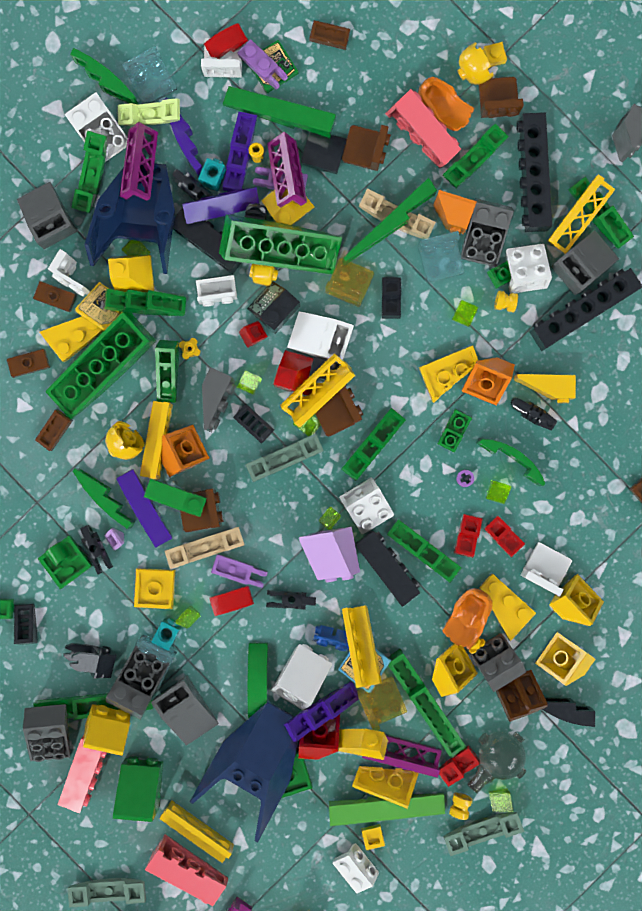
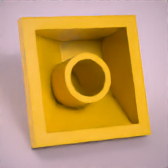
(290, 212)
(131, 273)
(577, 602)
(564, 660)
(453, 671)

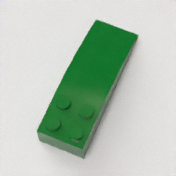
(278, 245)
(101, 364)

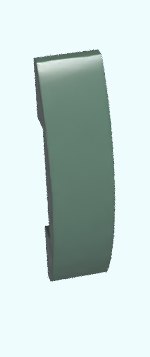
(284, 458)
(483, 830)
(107, 890)

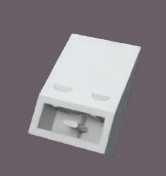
(95, 117)
(320, 336)

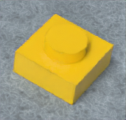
(495, 54)
(373, 837)

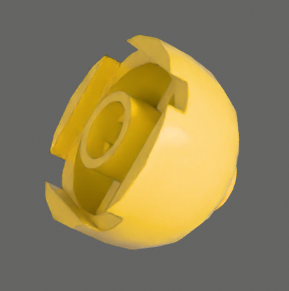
(474, 65)
(123, 442)

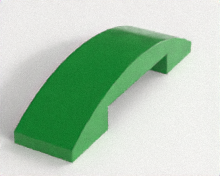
(476, 156)
(91, 172)
(531, 473)
(257, 676)

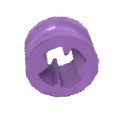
(464, 484)

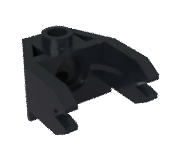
(91, 659)

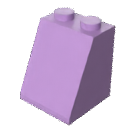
(331, 554)

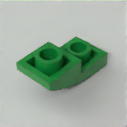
(500, 275)
(454, 430)

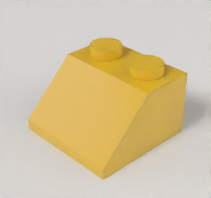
(106, 729)

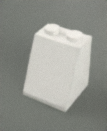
(302, 676)

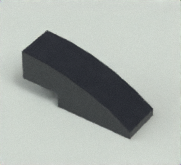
(566, 710)

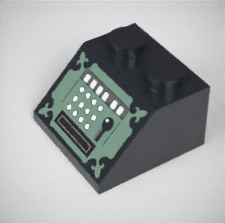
(274, 306)

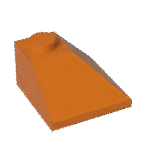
(454, 211)
(489, 379)
(182, 450)

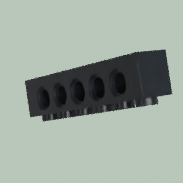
(537, 125)
(628, 285)

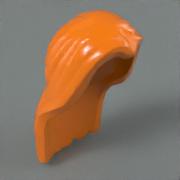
(445, 103)
(468, 618)

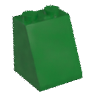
(138, 789)

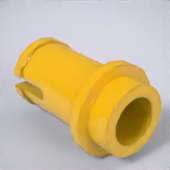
(256, 151)

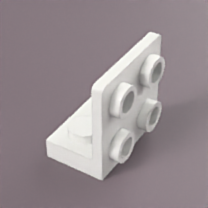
(227, 66)
(62, 267)
(528, 268)
(366, 505)
(546, 568)

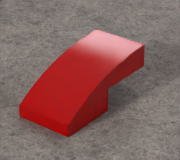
(226, 40)
(468, 535)
(504, 536)
(231, 600)
(458, 765)

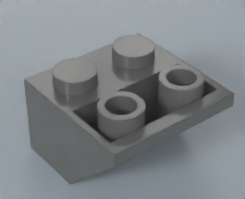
(628, 133)
(498, 662)

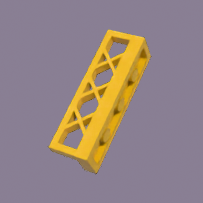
(578, 207)
(320, 393)
(158, 426)
(361, 646)
(197, 832)

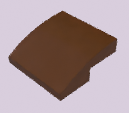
(521, 696)

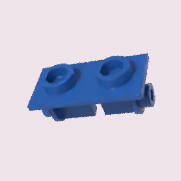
(326, 638)

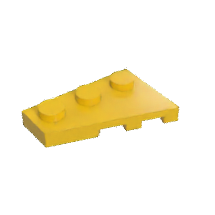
(71, 337)
(446, 371)
(507, 606)
(388, 784)

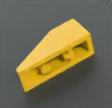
(551, 386)
(363, 742)

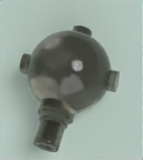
(500, 757)

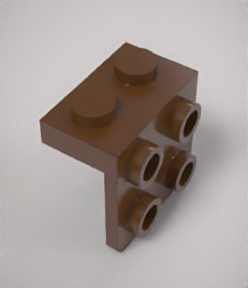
(499, 98)
(366, 146)
(339, 412)
(210, 515)

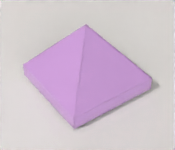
(115, 538)

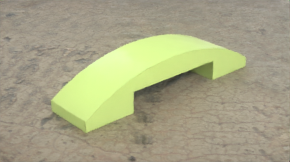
(150, 113)

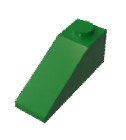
(167, 370)
(175, 497)

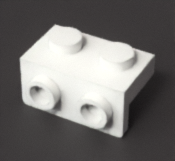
(216, 290)
(356, 869)

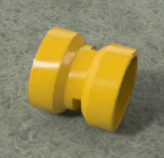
(504, 301)
(460, 806)

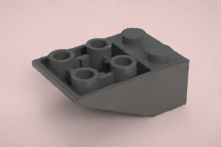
(46, 216)
(486, 232)
(585, 262)
(215, 391)
(137, 683)
(184, 711)
(46, 732)

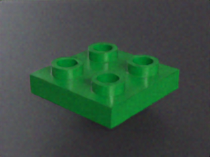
(65, 562)

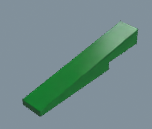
(280, 111)
(393, 221)
(425, 703)
(79, 706)

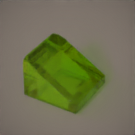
(135, 248)
(465, 313)
(249, 382)
(310, 426)
(498, 492)
(329, 518)
(188, 617)
(501, 800)

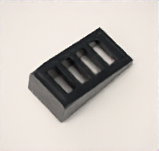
(241, 412)
(18, 632)

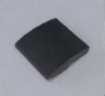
(323, 152)

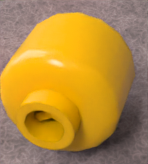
(263, 274)

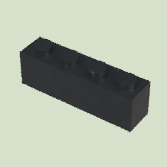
(203, 238)
(387, 568)

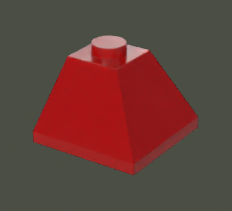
(293, 372)
(321, 741)

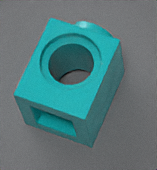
(212, 182)
(159, 637)

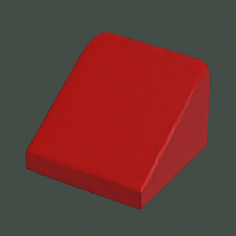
(252, 334)

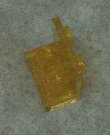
(349, 282)
(382, 703)

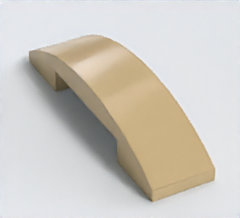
(379, 208)
(204, 547)

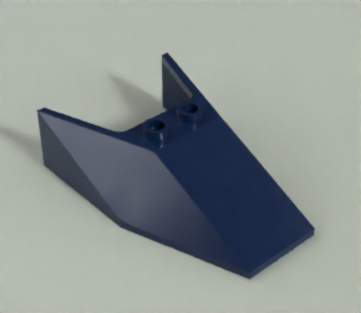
(133, 217)
(256, 759)

